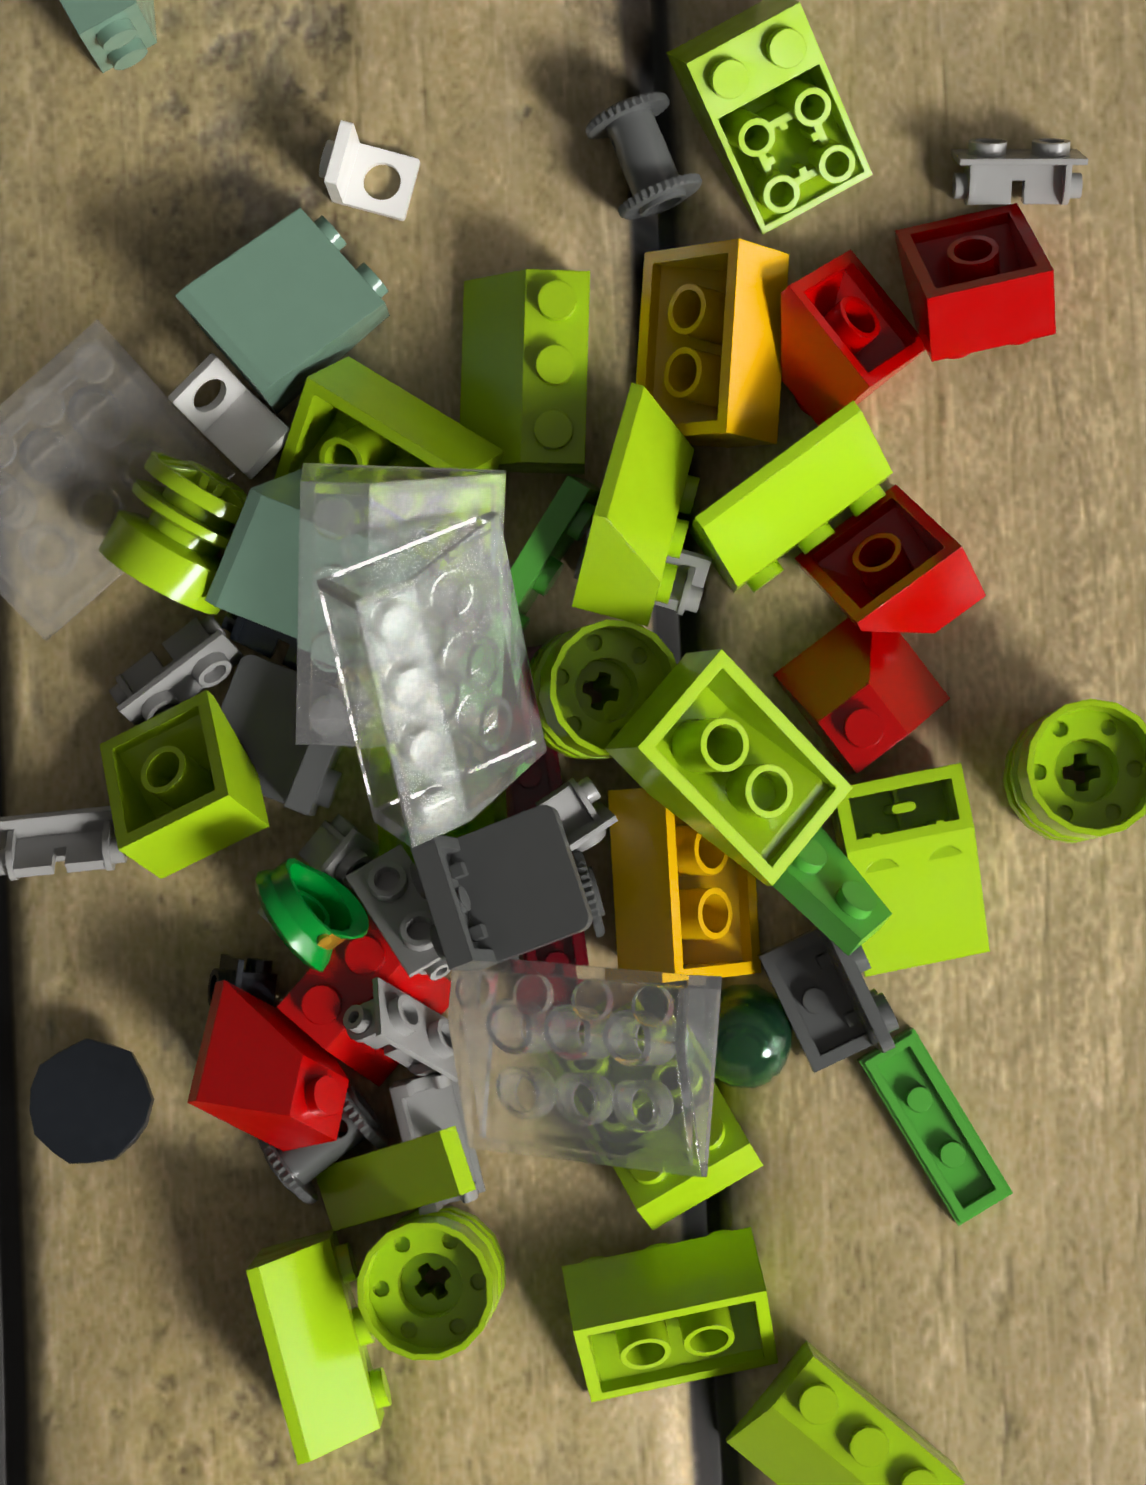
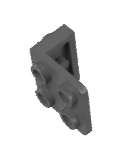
(263, 716)
(501, 889)
(828, 999)

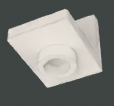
(346, 165)
(234, 419)

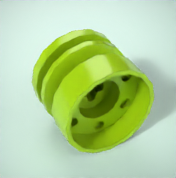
(182, 536)
(623, 665)
(1094, 739)
(437, 1318)

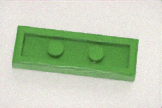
(935, 1127)

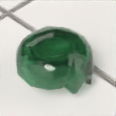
(751, 1037)

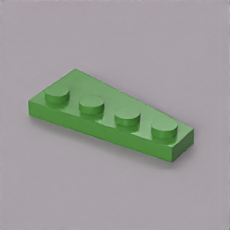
(541, 557)
(833, 894)

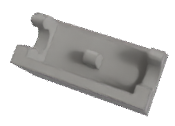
(428, 1106)

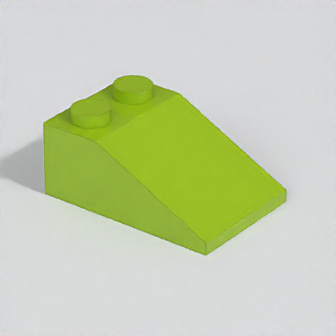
(729, 764)

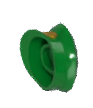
(309, 911)

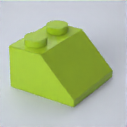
(181, 787)

